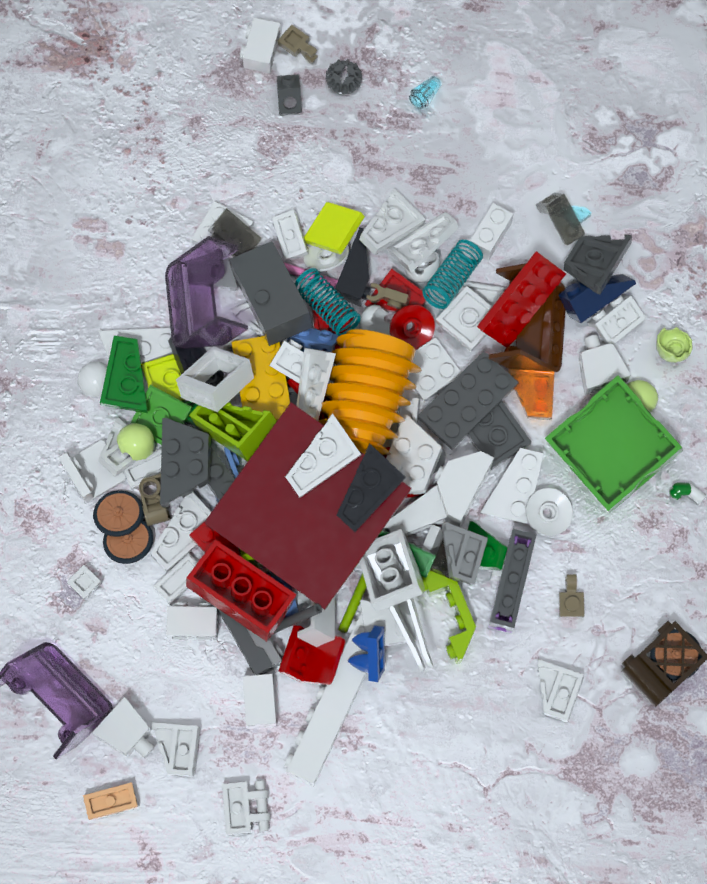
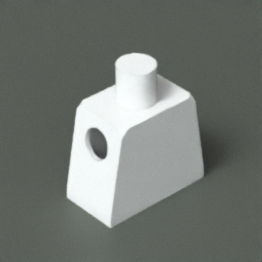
(600, 365)
(125, 730)

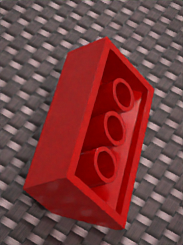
(240, 590)

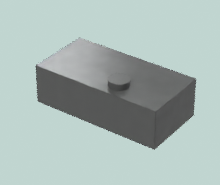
(271, 293)

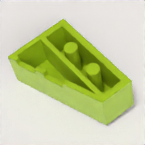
(235, 427)

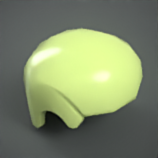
(673, 345)
(645, 393)
(136, 441)

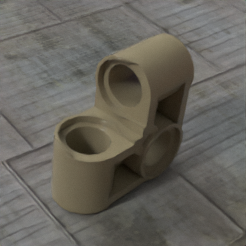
(152, 509)

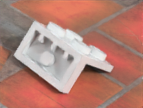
(88, 474)

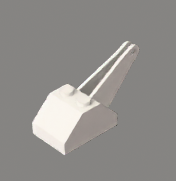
(450, 498)
(392, 579)

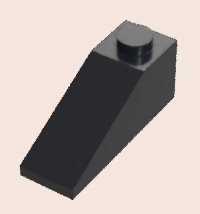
(354, 278)

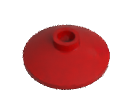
(422, 325)

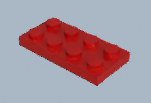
(521, 300)

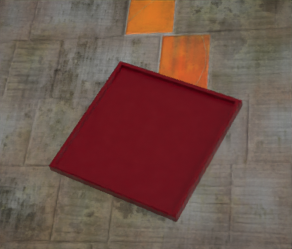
(291, 534)

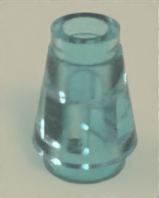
(424, 93)

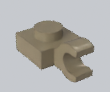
(297, 42)
(394, 298)
(571, 602)

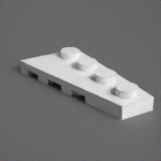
(314, 380)

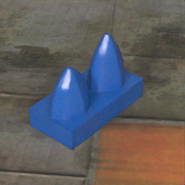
(374, 661)

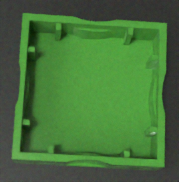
(614, 444)

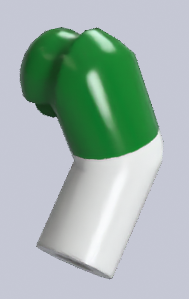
(687, 489)

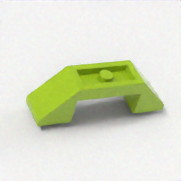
(458, 643)

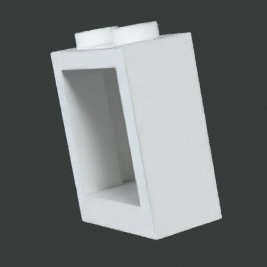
(193, 385)

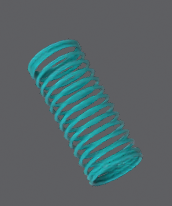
(442, 291)
(348, 315)

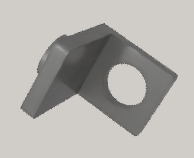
(289, 87)

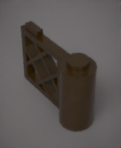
(648, 677)

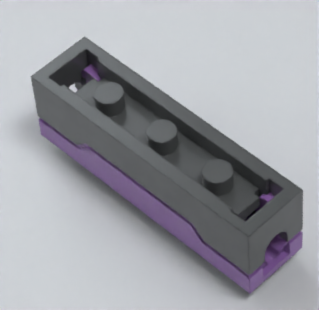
(512, 581)

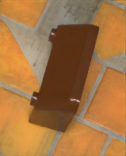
(541, 340)

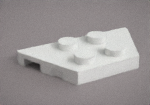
(414, 455)

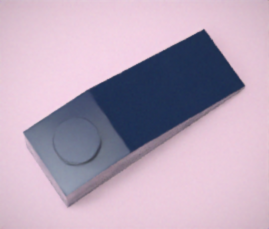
(582, 302)

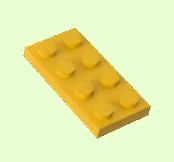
(269, 387)

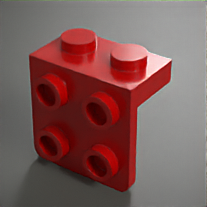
(311, 663)

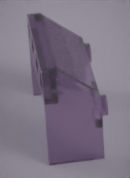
(192, 296)
(61, 690)

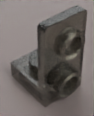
(562, 217)

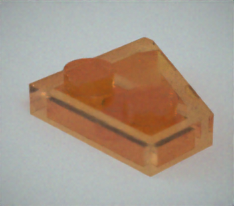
(535, 392)

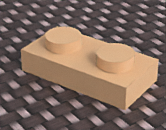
(110, 801)

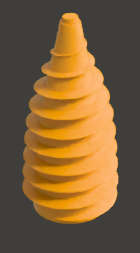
(369, 386)

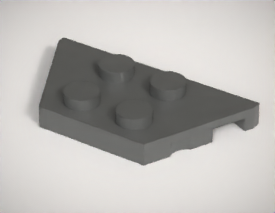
(596, 259)
(183, 460)

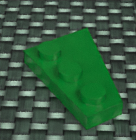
(124, 377)

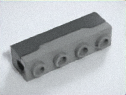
(258, 653)

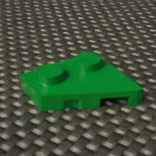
(494, 551)

